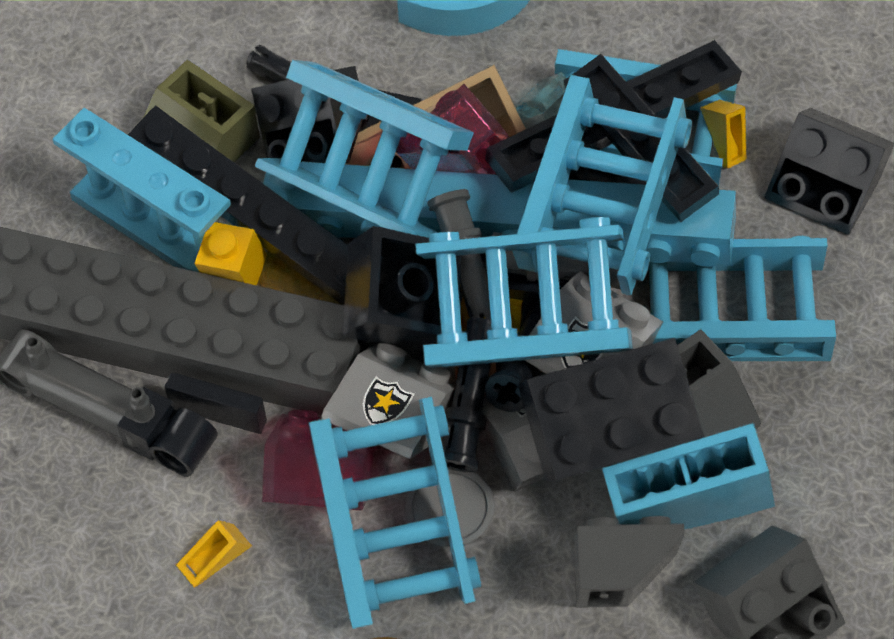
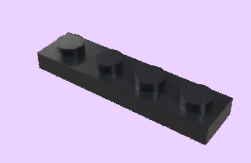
(688, 183)

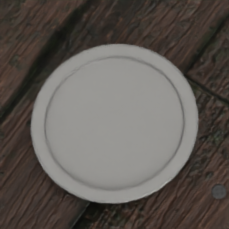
(472, 502)

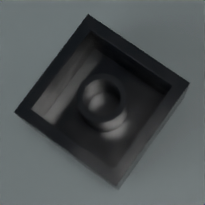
(392, 290)

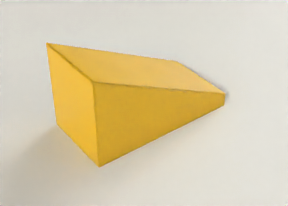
(728, 130)
(213, 551)

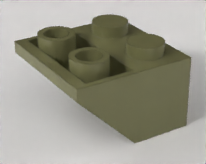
(208, 109)

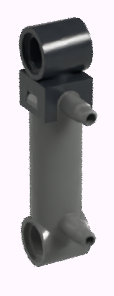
(136, 415)

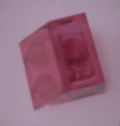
(468, 112)
(291, 463)

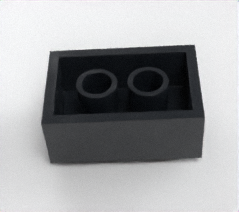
(610, 410)

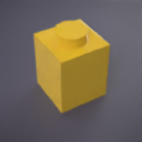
(231, 253)

